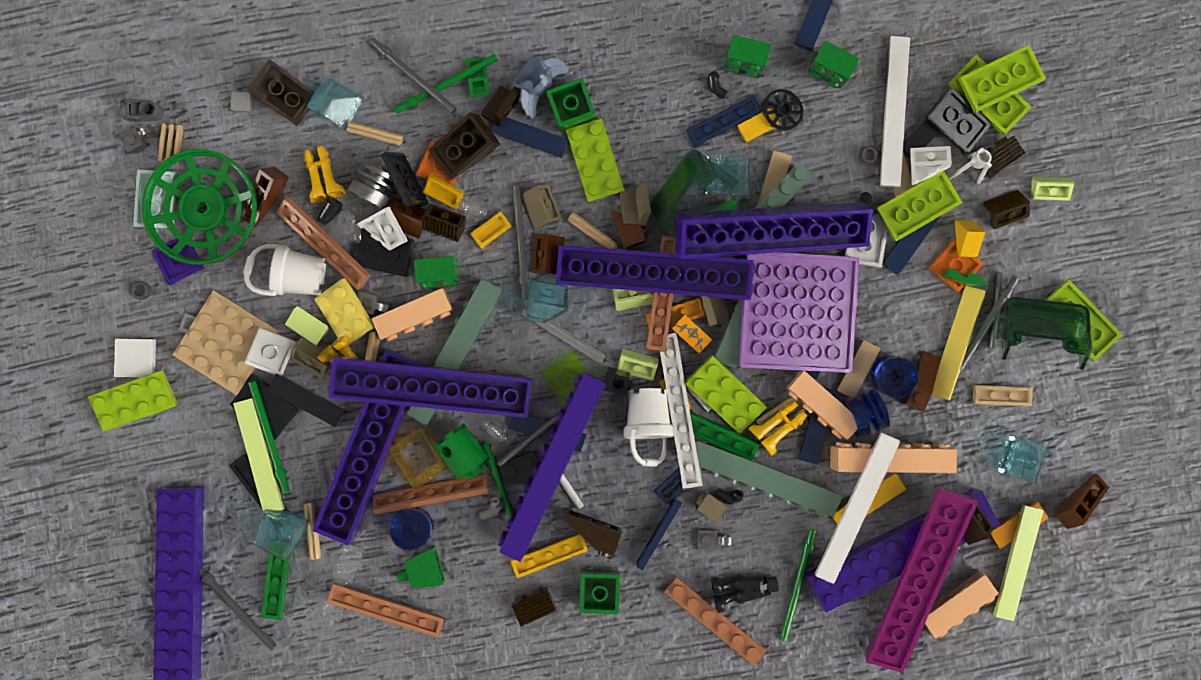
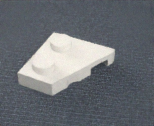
(928, 162)
(384, 228)

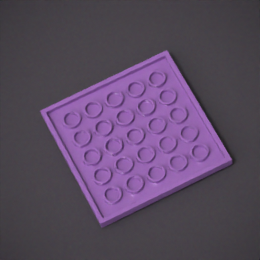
(800, 313)

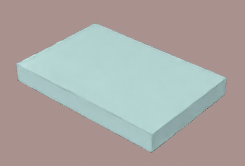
(157, 198)

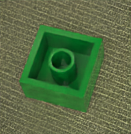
(746, 56)
(833, 65)
(571, 104)
(437, 271)
(599, 591)

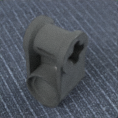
(140, 110)

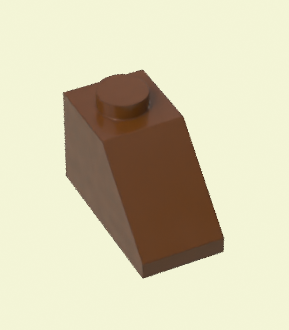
(628, 233)

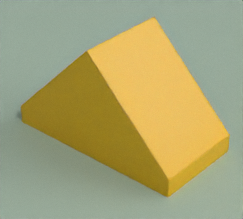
(968, 238)

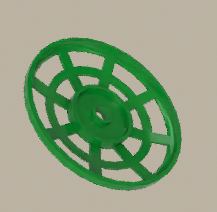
(189, 206)

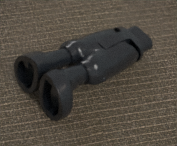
(746, 588)

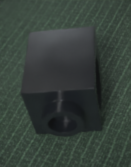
(612, 374)

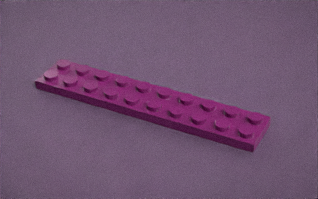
(921, 579)

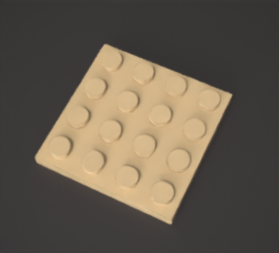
(220, 342)

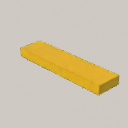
(888, 489)
(549, 555)

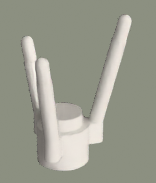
(979, 160)

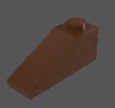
(268, 188)
(927, 373)
(1082, 502)

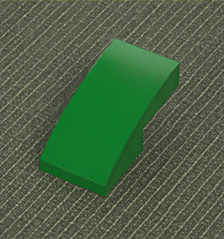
(478, 81)
(969, 279)

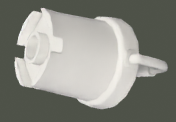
(289, 272)
(648, 420)

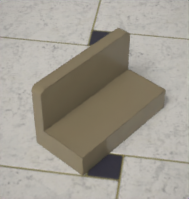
(635, 205)
(541, 206)
(714, 309)
(306, 355)

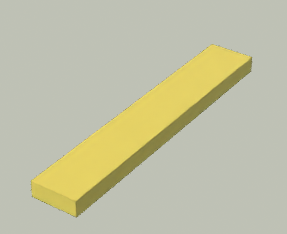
(958, 342)

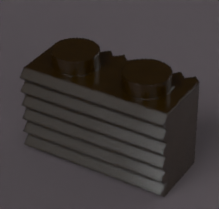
(1004, 155)
(444, 222)
(533, 606)

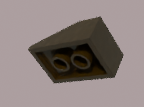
(281, 92)
(464, 145)
(599, 534)

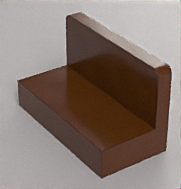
(409, 218)
(546, 253)

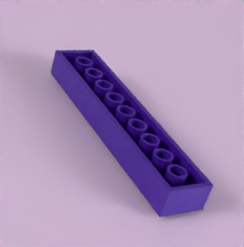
(772, 230)
(655, 272)
(429, 387)
(361, 465)
(550, 469)
(878, 560)
(178, 583)

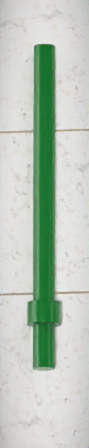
(413, 101)
(491, 463)
(279, 473)
(807, 549)

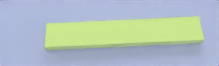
(258, 455)
(1018, 562)

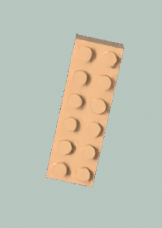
(907, 458)

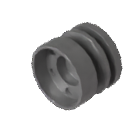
(373, 185)

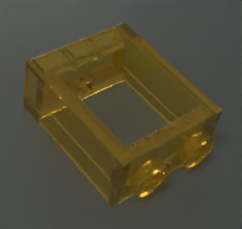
(427, 475)

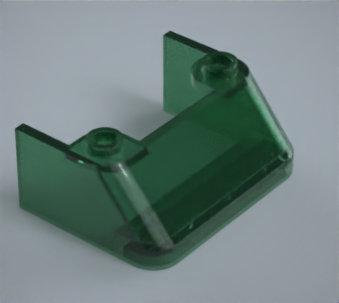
(691, 168)
(1049, 321)

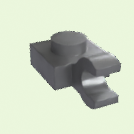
(135, 139)
(371, 303)
(709, 539)

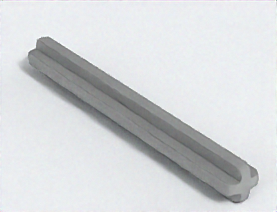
(571, 340)

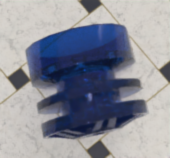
(898, 386)
(870, 411)
(403, 536)

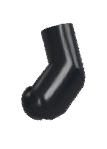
(713, 85)
(866, 197)
(730, 497)

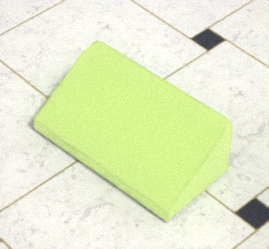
(1051, 188)
(631, 299)
(307, 326)
(638, 364)

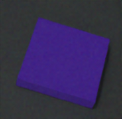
(175, 270)

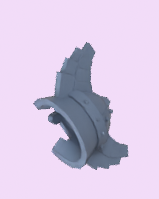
(535, 80)

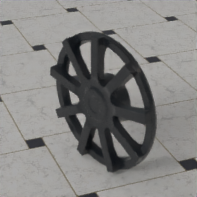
(782, 109)

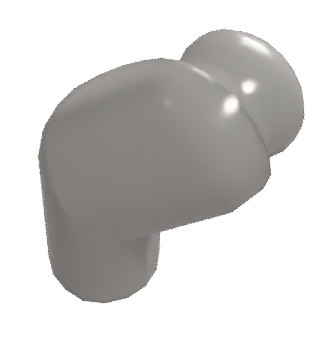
(494, 509)

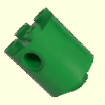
(461, 453)

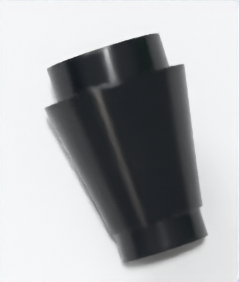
(330, 210)

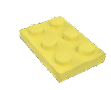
(344, 311)

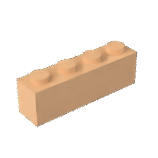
(413, 314)
(823, 404)
(959, 603)

